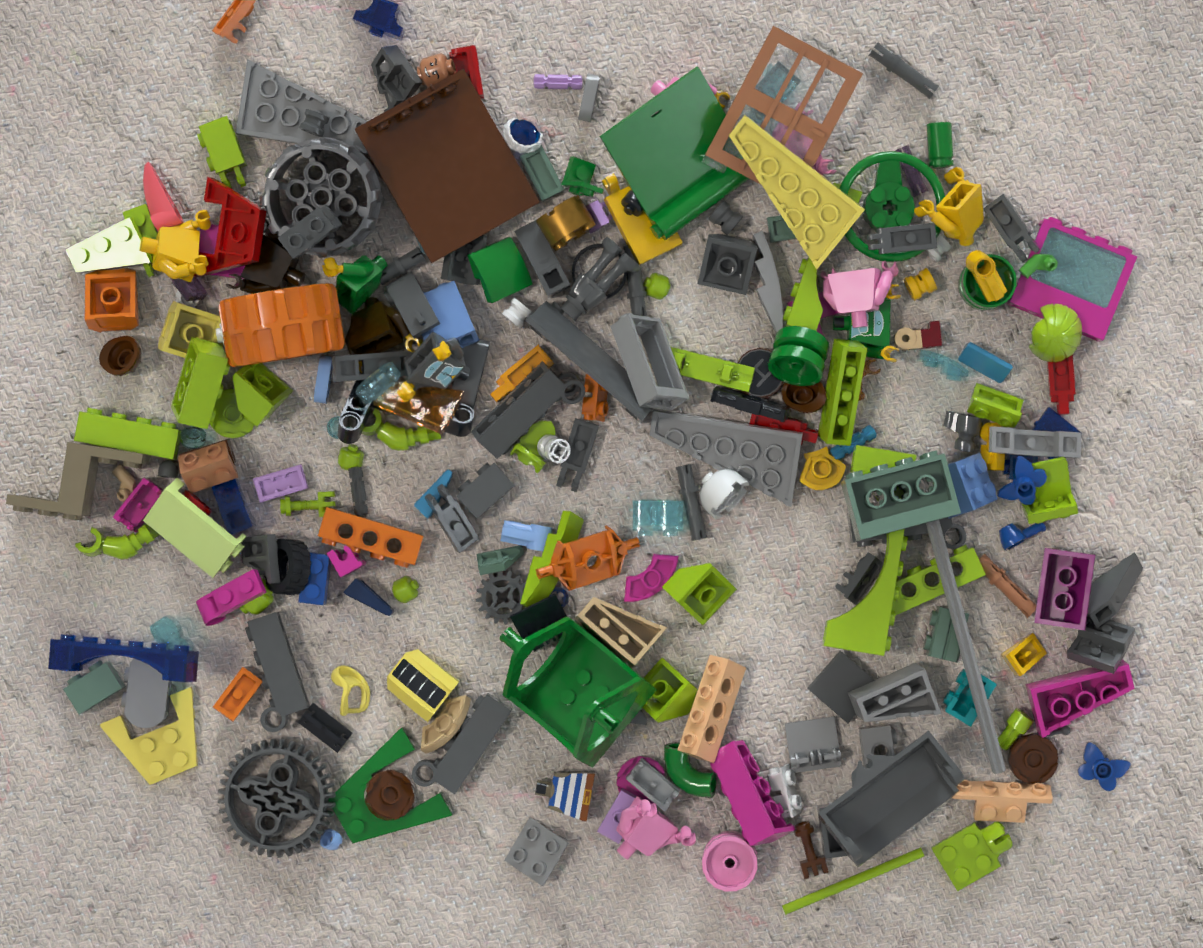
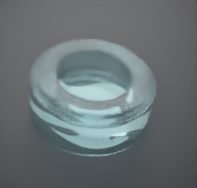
(193, 437)

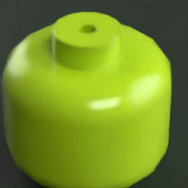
(657, 285)
(350, 457)
(405, 589)

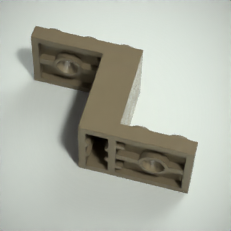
(77, 481)

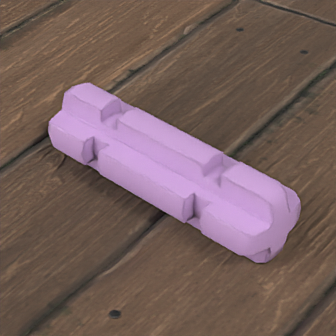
(557, 81)

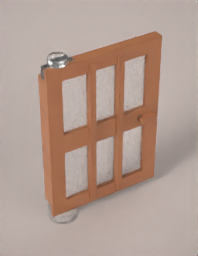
(791, 95)

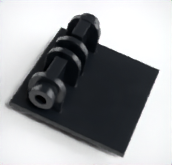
(538, 617)

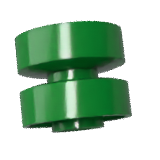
(972, 293)

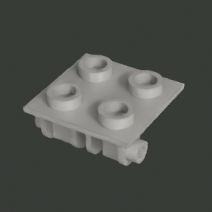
(813, 744)
(536, 851)

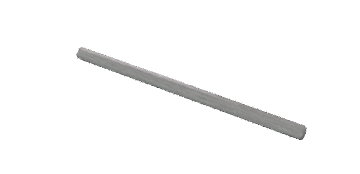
(966, 647)

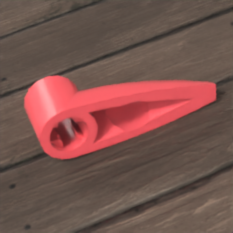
(158, 200)

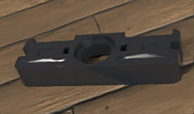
(750, 403)

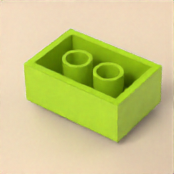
(200, 383)

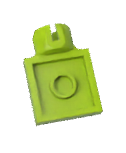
(972, 852)

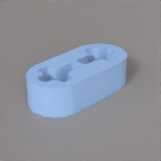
(323, 379)

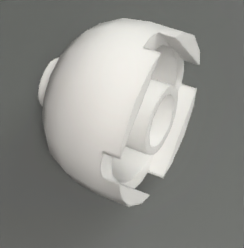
(722, 491)

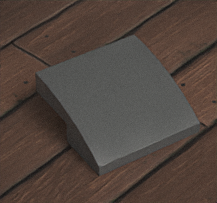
(1101, 646)
(836, 681)

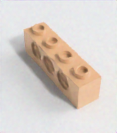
(711, 708)

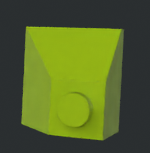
(259, 392)
(699, 590)
(673, 693)

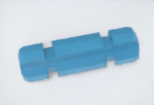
(868, 433)

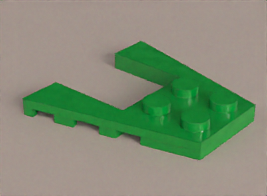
(351, 805)

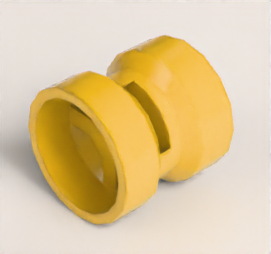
(920, 284)

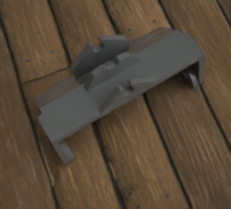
(891, 797)

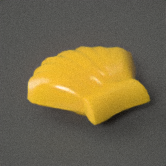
(821, 470)

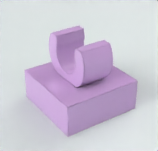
(596, 211)

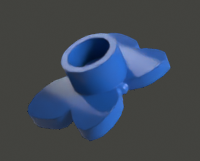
(1025, 482)
(1101, 768)

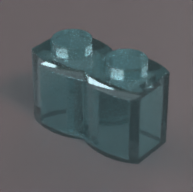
(657, 516)
(170, 631)

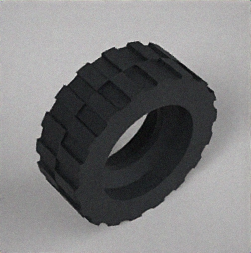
(298, 570)

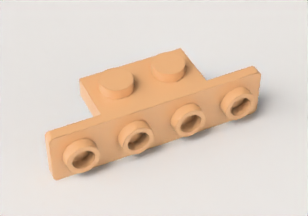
(1002, 800)

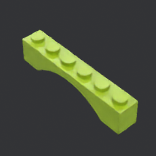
(806, 306)

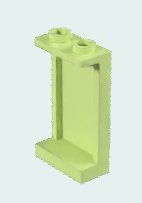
(193, 531)

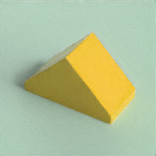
(1024, 654)

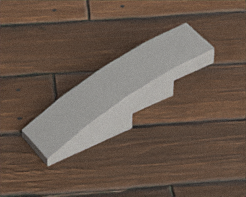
(769, 293)

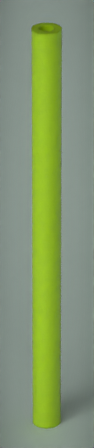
(853, 881)

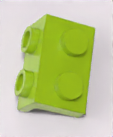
(995, 406)

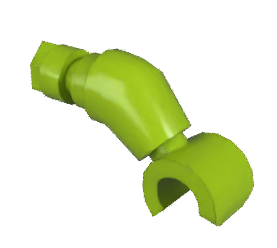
(398, 437)
(119, 546)

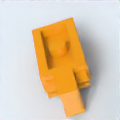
(520, 371)

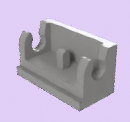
(652, 784)

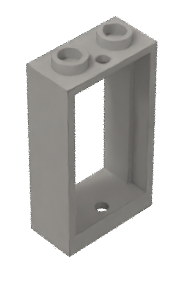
(670, 388)

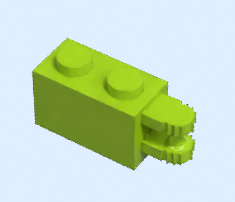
(223, 149)

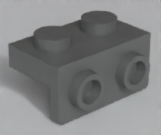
(457, 265)

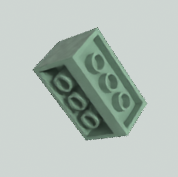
(895, 513)

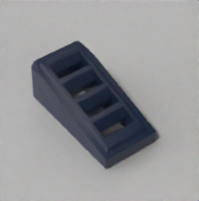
(363, 593)

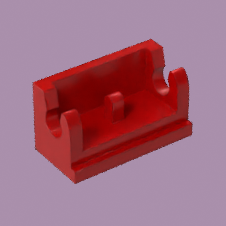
(467, 59)

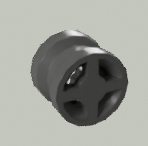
(314, 123)

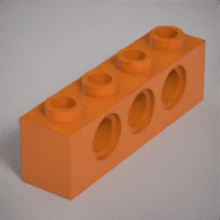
(409, 541)

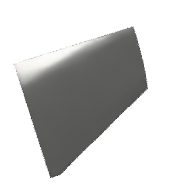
(394, 76)

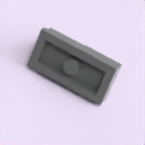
(859, 582)

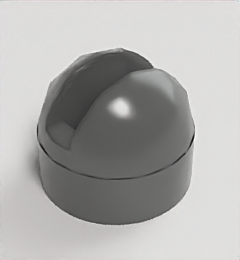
(168, 469)

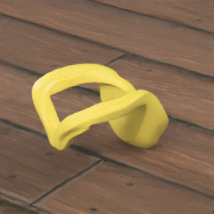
(348, 678)

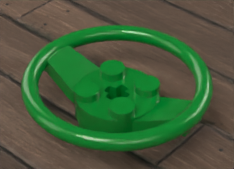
(889, 189)

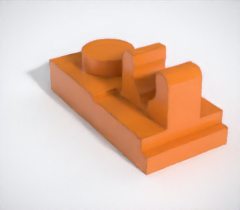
(231, 18)
(237, 694)

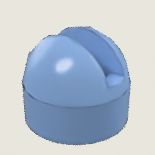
(325, 840)

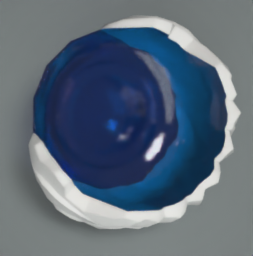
(522, 136)

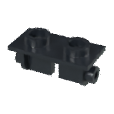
(325, 727)

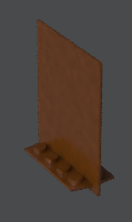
(447, 165)

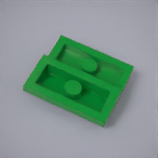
(500, 269)

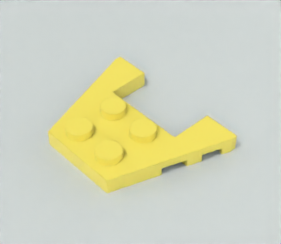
(164, 750)

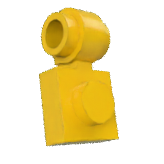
(993, 460)

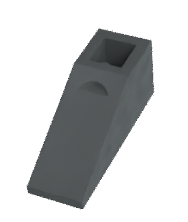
(542, 259)
(1112, 589)

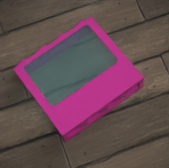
(1087, 277)

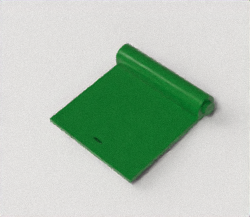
(665, 153)

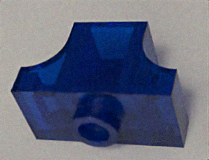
(380, 19)

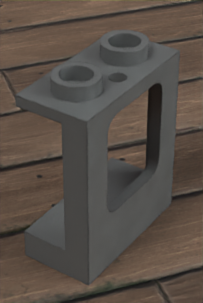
(309, 231)

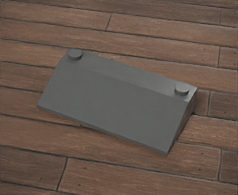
(593, 360)

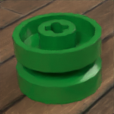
(798, 356)

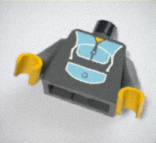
(435, 365)

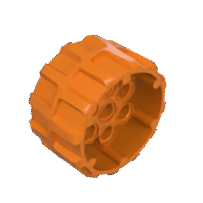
(281, 324)

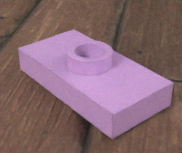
(280, 483)
(612, 818)

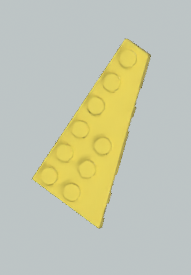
(805, 199)

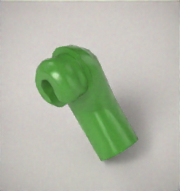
(1038, 262)

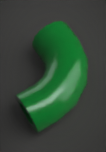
(685, 776)

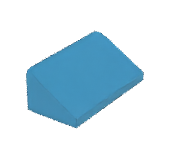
(985, 362)

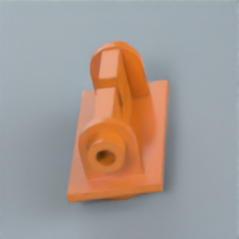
(596, 406)

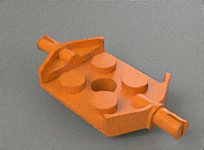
(571, 559)

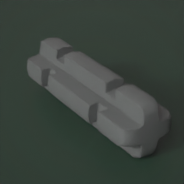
(358, 491)

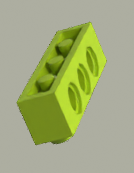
(842, 392)
(970, 571)

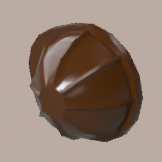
(120, 356)
(804, 398)

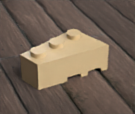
(619, 630)

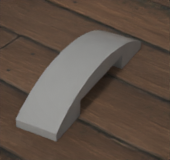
(1034, 442)

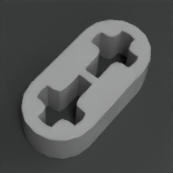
(589, 97)

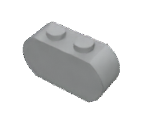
(146, 695)

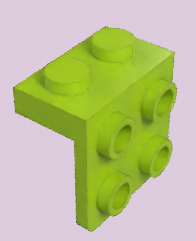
(1055, 496)

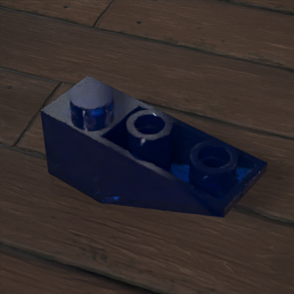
(233, 507)

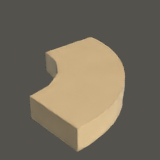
(446, 724)

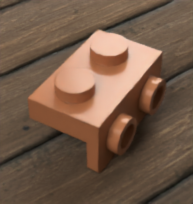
(207, 467)

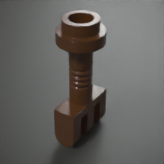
(804, 830)

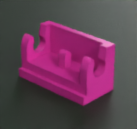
(138, 504)
(345, 563)

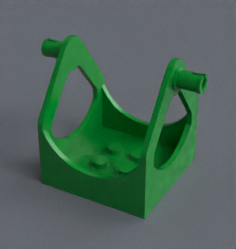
(579, 692)

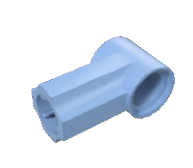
(531, 536)

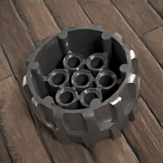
(311, 149)

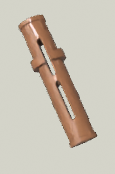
(1007, 586)

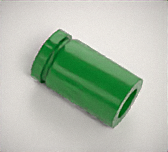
(940, 145)

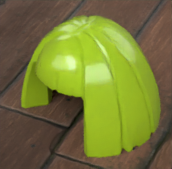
(1056, 334)

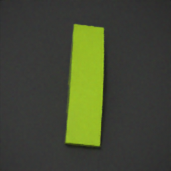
(539, 589)

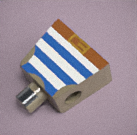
(568, 792)

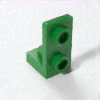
(578, 178)

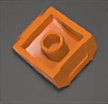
(111, 300)

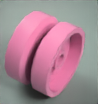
(728, 875)

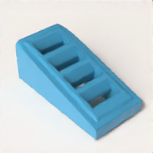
(422, 504)

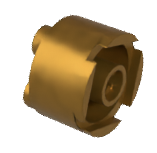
(566, 222)

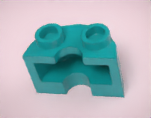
(960, 701)

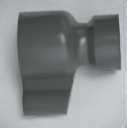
(967, 428)

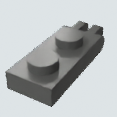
(904, 238)

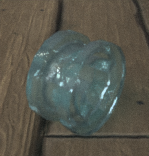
(330, 425)

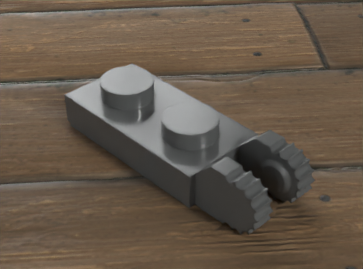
(1010, 226)
(581, 444)
(452, 520)

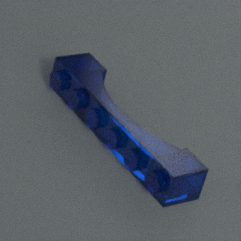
(174, 664)

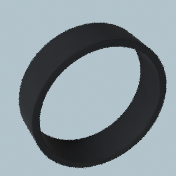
(589, 248)

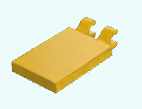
(635, 229)

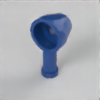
(1012, 536)

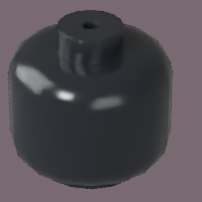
(631, 204)

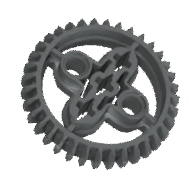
(264, 795)

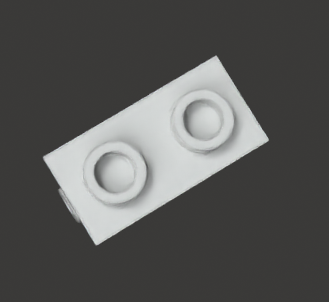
(785, 780)

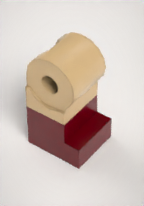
(911, 339)

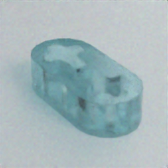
(378, 382)

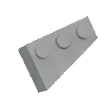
(896, 695)

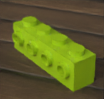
(128, 435)

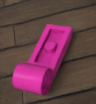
(230, 596)

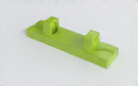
(714, 370)

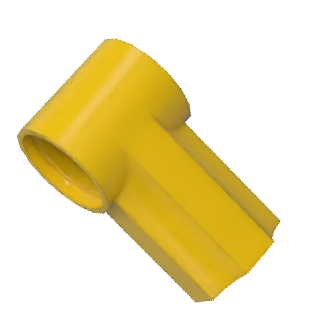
(986, 276)

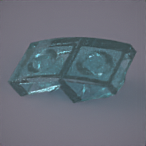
(949, 367)

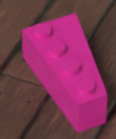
(1075, 694)
(749, 795)

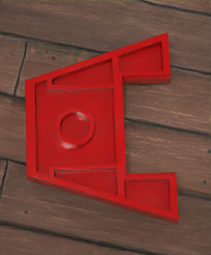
(238, 230)

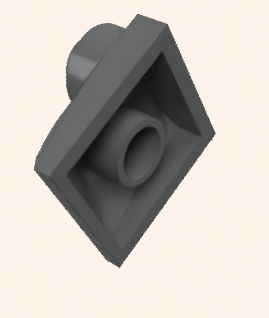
(727, 263)

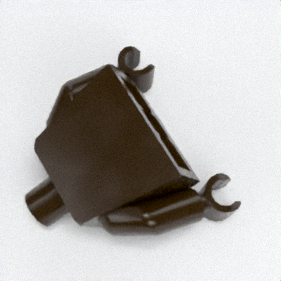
(273, 269)

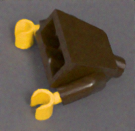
(377, 330)

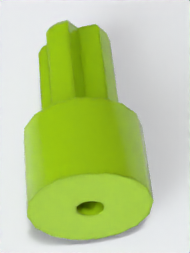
(1018, 723)

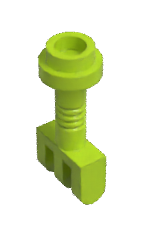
(287, 506)

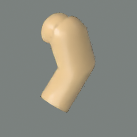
(127, 482)

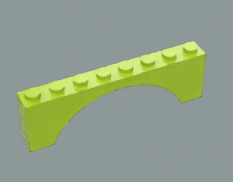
(867, 624)

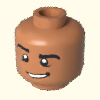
(435, 69)

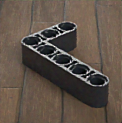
(357, 418)

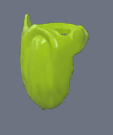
(527, 446)

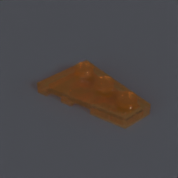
(429, 407)

